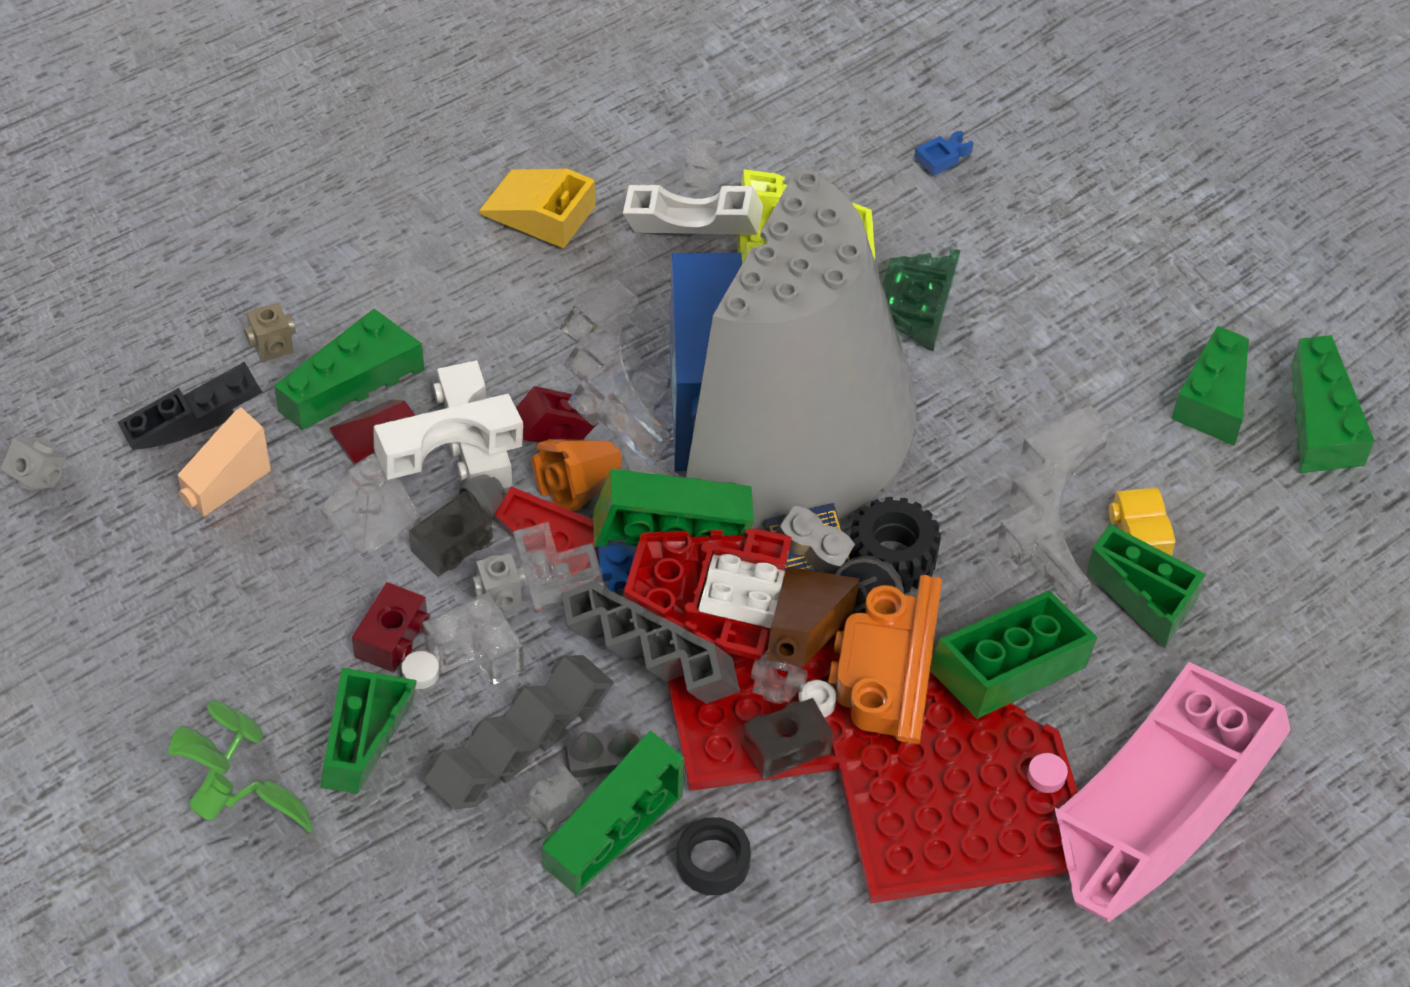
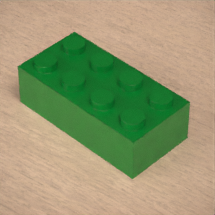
(1012, 653)

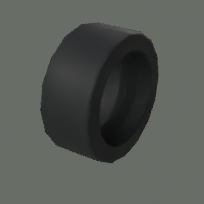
(716, 882)

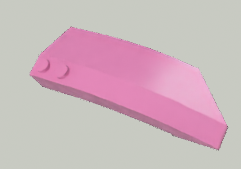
(1167, 789)

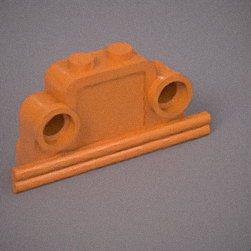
(888, 660)

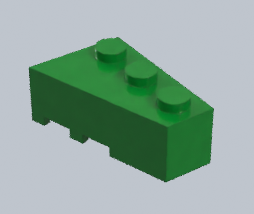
(1216, 388)
(1145, 581)
(362, 725)

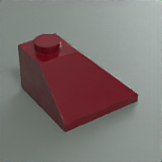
(357, 433)

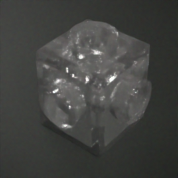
(774, 687)

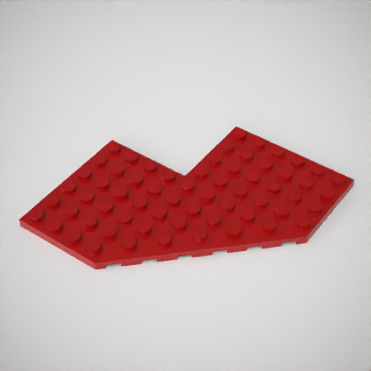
(920, 813)

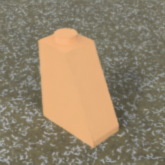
(225, 464)

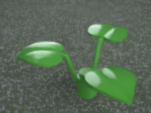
(216, 788)

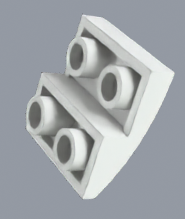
(741, 590)

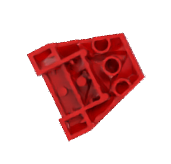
(672, 575)

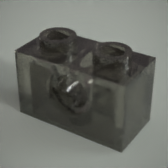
(433, 540)
(776, 753)

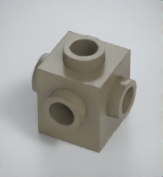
(270, 332)

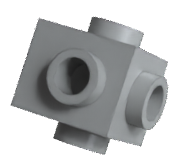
(33, 463)
(501, 580)

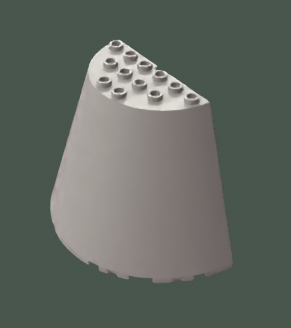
(805, 366)

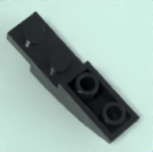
(184, 416)

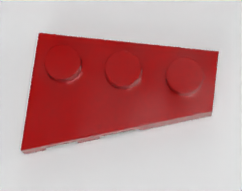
(525, 510)

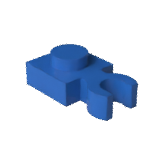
(941, 155)
(615, 564)

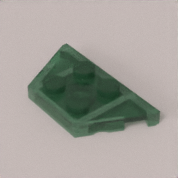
(919, 293)

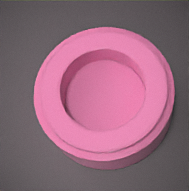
(1047, 772)

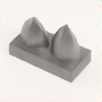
(600, 752)

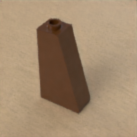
(809, 613)

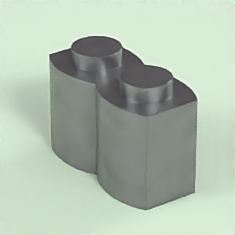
(820, 544)

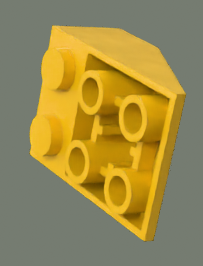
(543, 203)

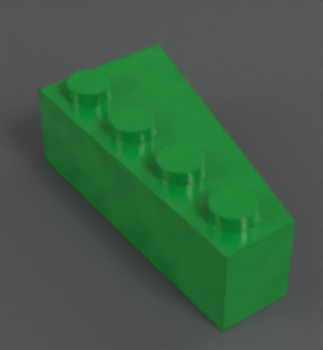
(347, 369)
(1327, 409)
(663, 503)
(615, 813)

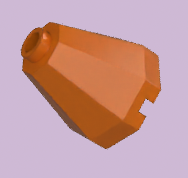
(573, 469)

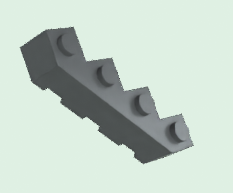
(666, 646)
(533, 722)

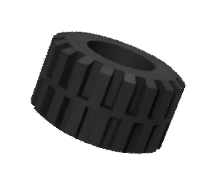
(903, 524)

